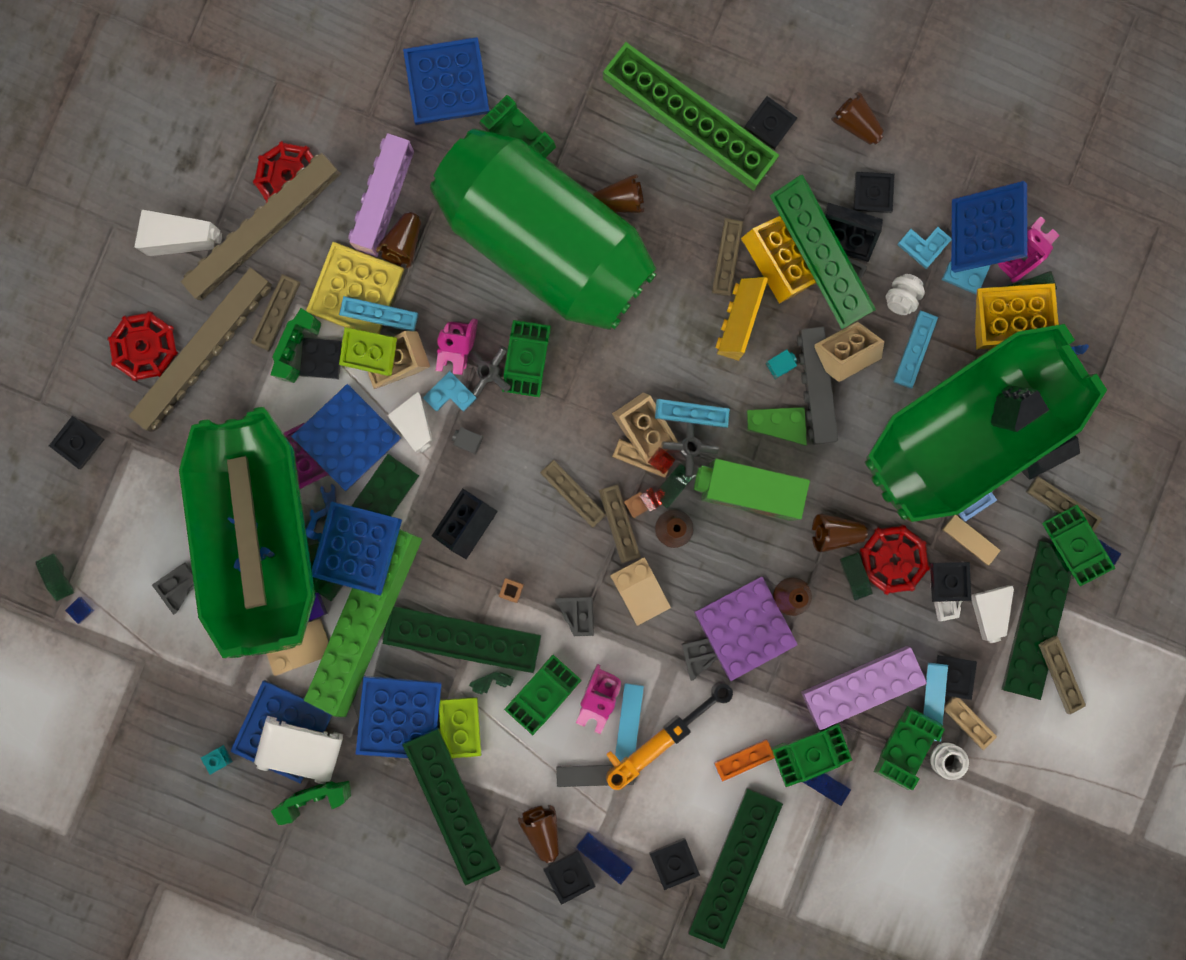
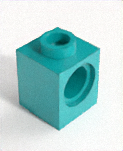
(781, 364)
(216, 759)

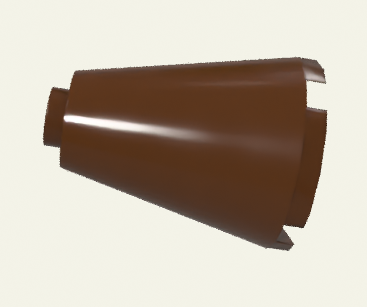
(859, 120)
(623, 195)
(401, 241)
(665, 531)
(836, 532)
(786, 593)
(541, 831)

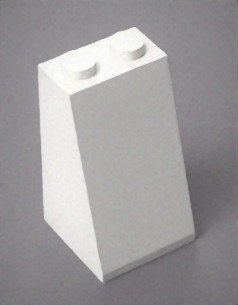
(174, 234)

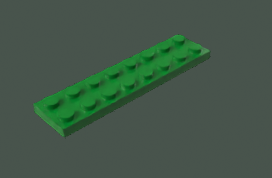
(822, 252)

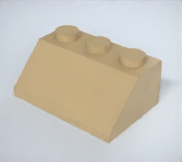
(849, 351)

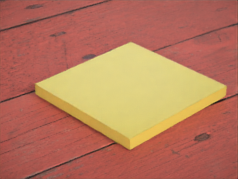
(353, 276)

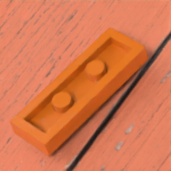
(744, 760)

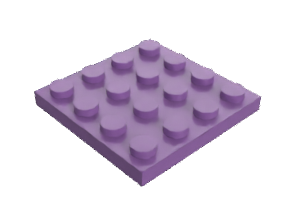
(745, 628)

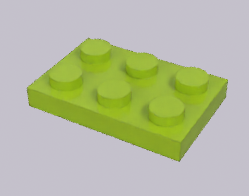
(368, 351)
(461, 726)

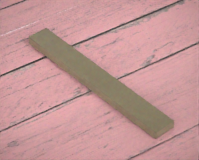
(246, 532)

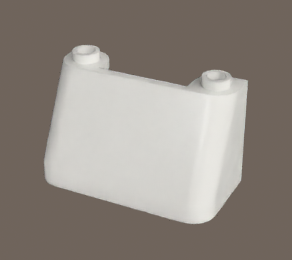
(298, 750)

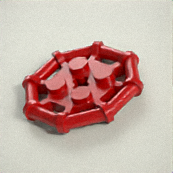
(279, 167)
(133, 340)
(903, 566)

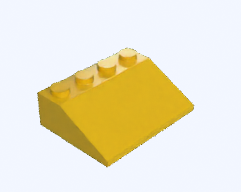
(778, 259)
(1011, 310)
(741, 317)

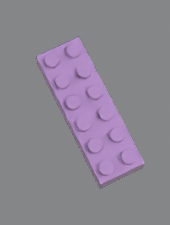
(381, 195)
(863, 687)

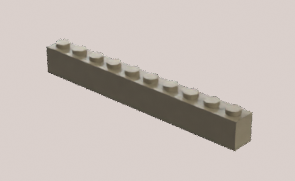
(260, 227)
(200, 350)

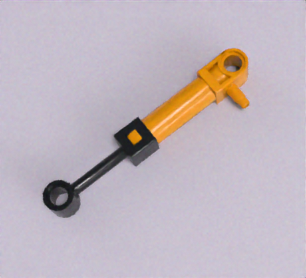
(672, 733)

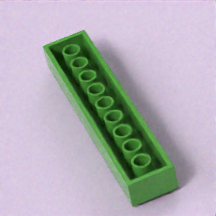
(690, 116)
(359, 634)

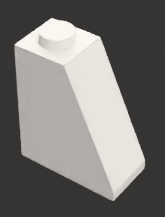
(413, 423)
(993, 612)

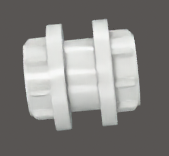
(905, 294)
(959, 765)

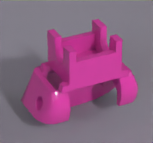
(1038, 247)
(461, 346)
(596, 706)

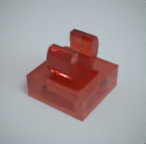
(661, 460)
(652, 498)

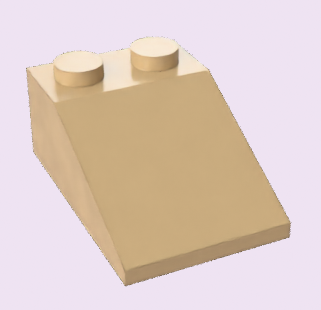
(408, 360)
(641, 427)
(640, 591)
(311, 650)

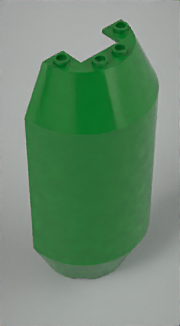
(542, 228)
(942, 446)
(214, 540)

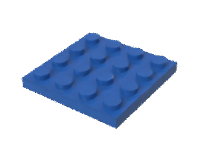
(446, 81)
(989, 227)
(346, 437)
(356, 548)
(284, 706)
(395, 713)

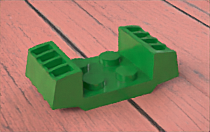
(510, 121)
(290, 338)
(526, 358)
(1078, 545)
(542, 695)
(908, 748)
(811, 755)
(288, 810)

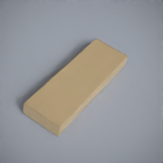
(626, 452)
(971, 539)
(969, 722)

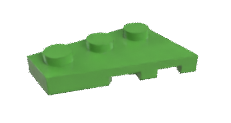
(780, 423)

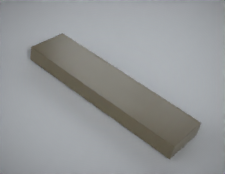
(727, 257)
(275, 312)
(573, 493)
(1058, 500)
(619, 523)
(1062, 675)

